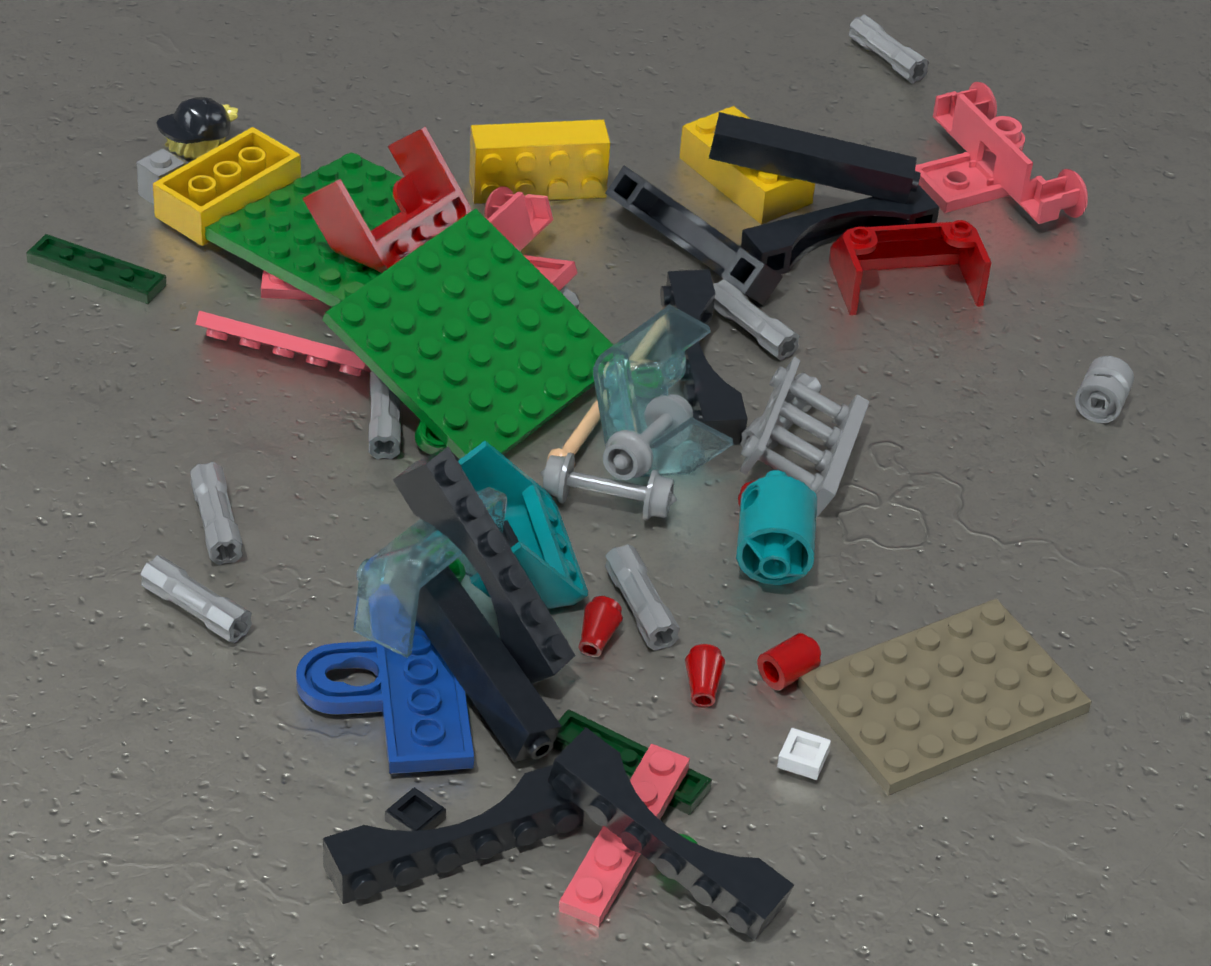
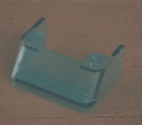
(644, 368)
(395, 574)

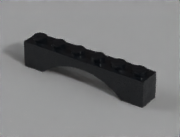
(694, 235)
(789, 239)
(706, 392)
(446, 499)
(380, 859)
(734, 886)

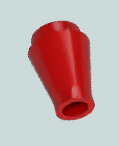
(600, 622)
(704, 672)

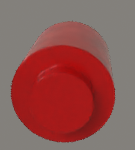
(789, 661)

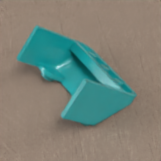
(537, 523)

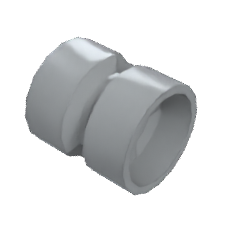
(1104, 389)

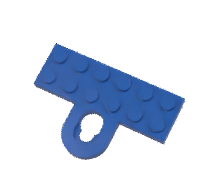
(417, 695)

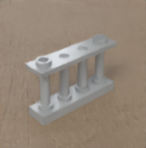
(838, 439)

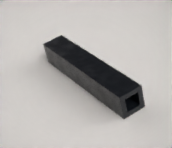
(814, 158)
(485, 668)

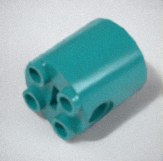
(777, 529)

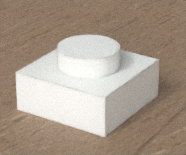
(804, 753)

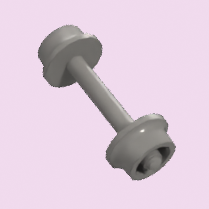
(629, 453)
(657, 495)

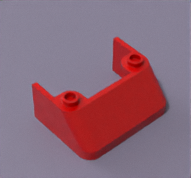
(425, 195)
(909, 247)

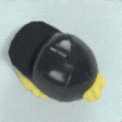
(197, 126)

